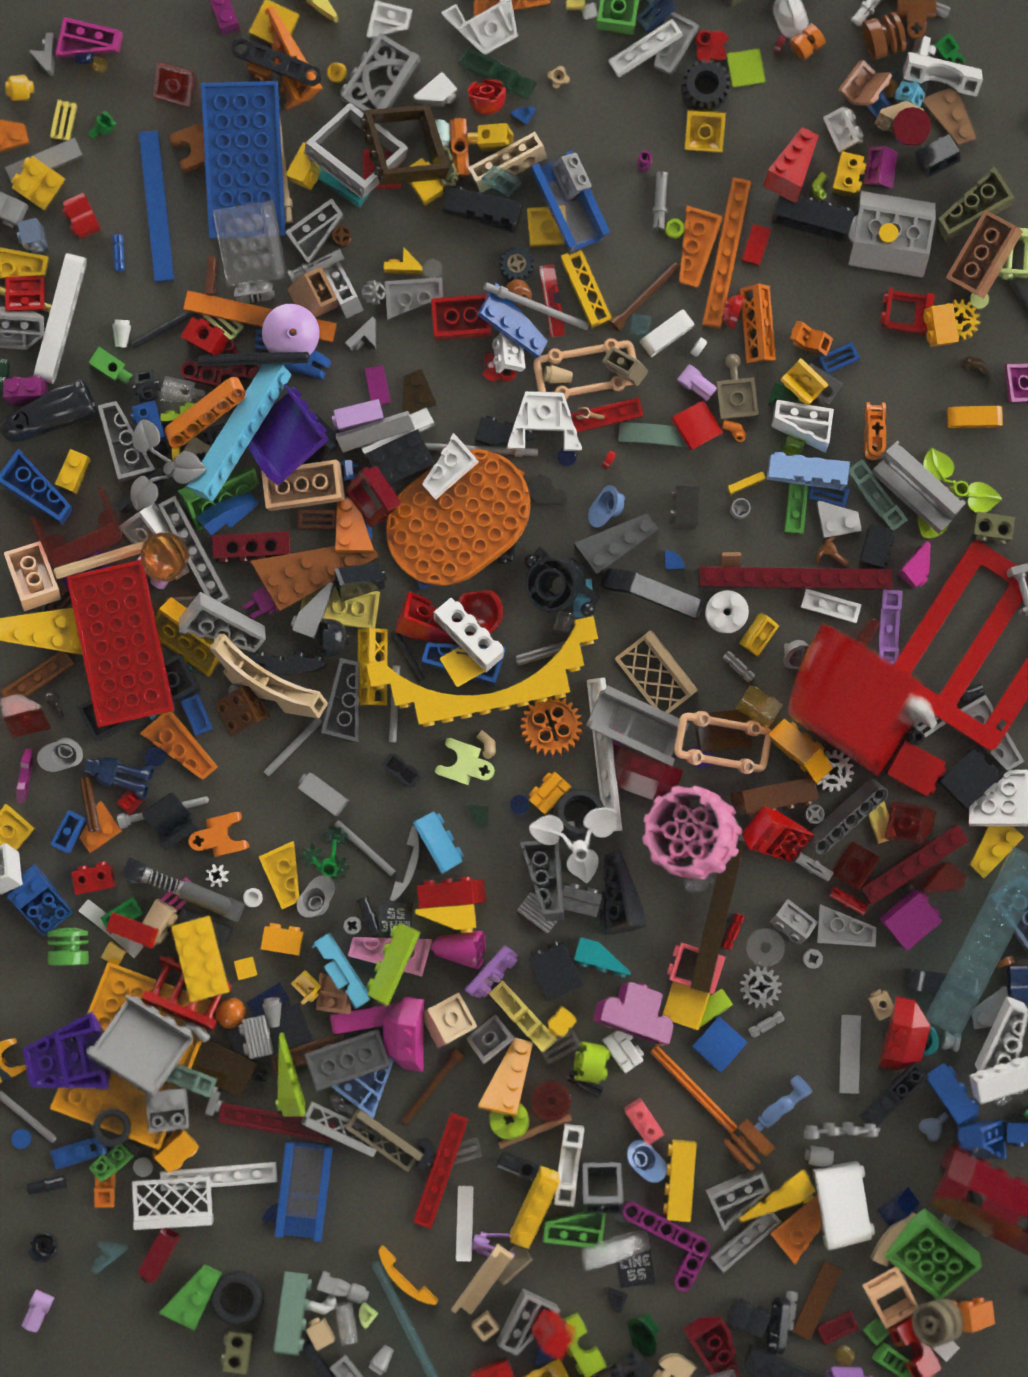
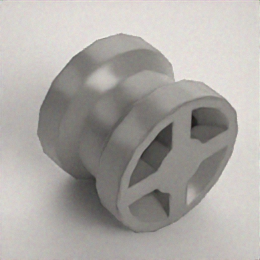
(816, 812)
(814, 957)
(950, 1041)

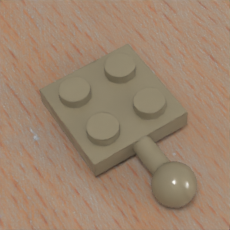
(736, 396)

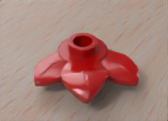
(713, 48)
(491, 374)

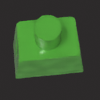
(103, 360)

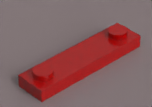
(612, 413)

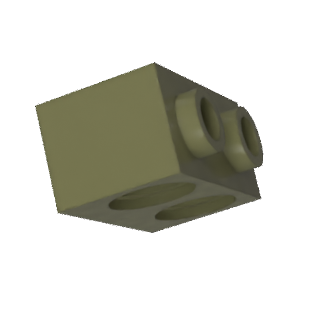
(992, 522)
(241, 1352)

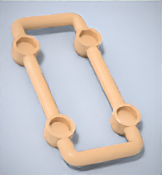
(555, 357)
(695, 756)

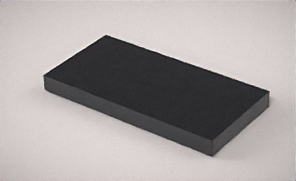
(291, 1023)

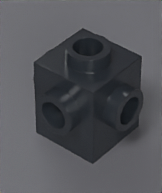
(146, 386)

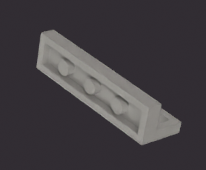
(333, 1133)

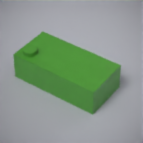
(617, 16)

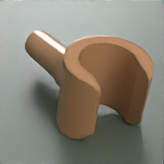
(586, 413)

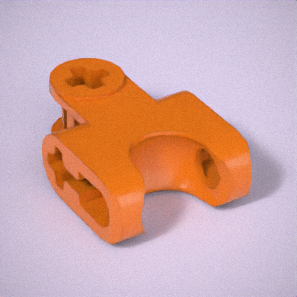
(874, 418)
(217, 836)

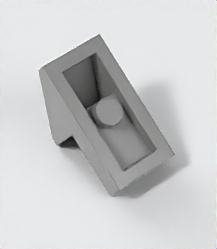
(46, 57)
(367, 332)

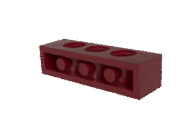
(222, 542)

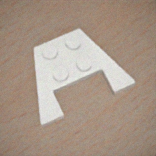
(487, 29)
(544, 412)

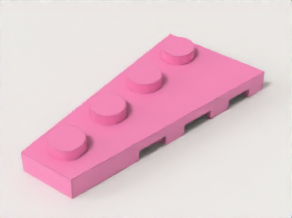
(371, 950)

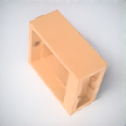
(885, 1284)

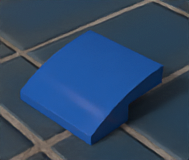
(719, 1044)

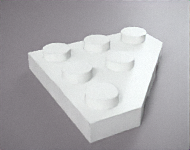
(1003, 802)

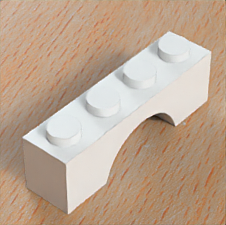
(961, 77)
(569, 1164)

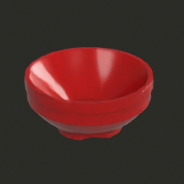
(731, 310)

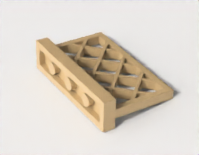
(666, 661)

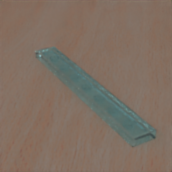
(404, 1319)

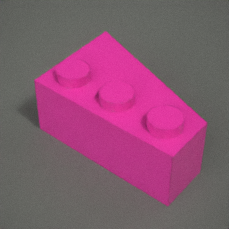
(87, 38)

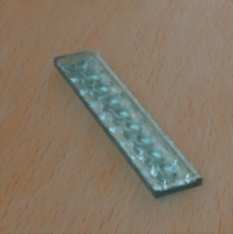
(982, 946)

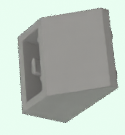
(167, 1110)

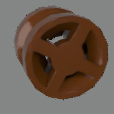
(341, 232)

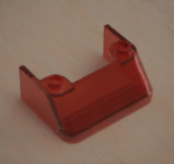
(61, 553)

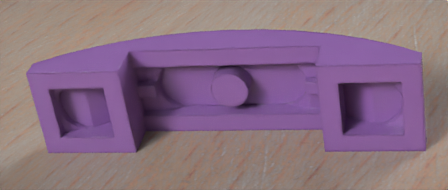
(889, 625)

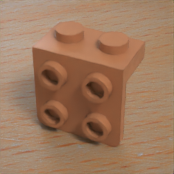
(864, 84)

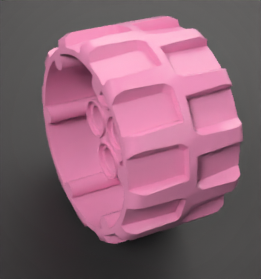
(659, 828)

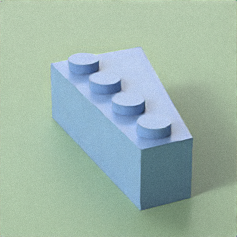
(808, 471)

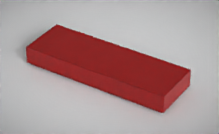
(132, 929)

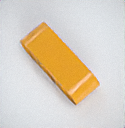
(974, 417)

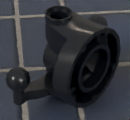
(545, 571)

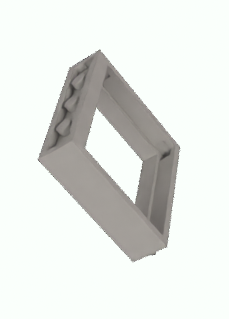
(337, 168)

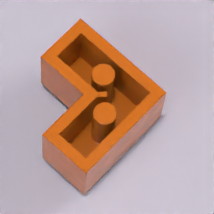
(976, 1314)

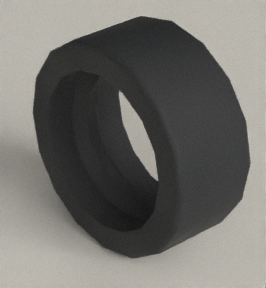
(97, 1125)

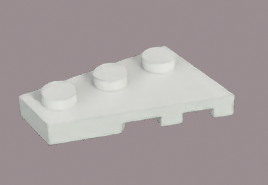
(451, 466)

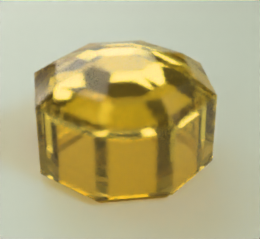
(845, 1355)

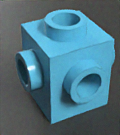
(910, 92)

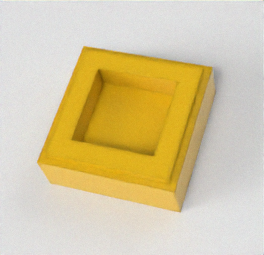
(245, 968)

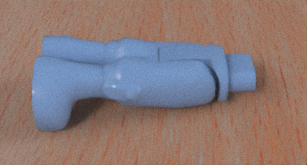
(784, 1104)

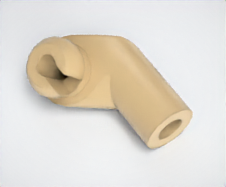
(489, 744)

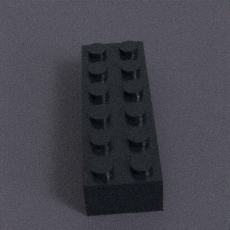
(181, 683)

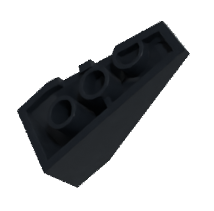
(622, 903)

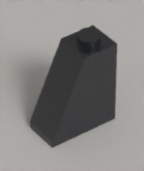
(358, 580)

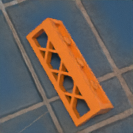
(761, 322)

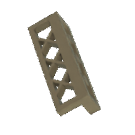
(391, 1137)

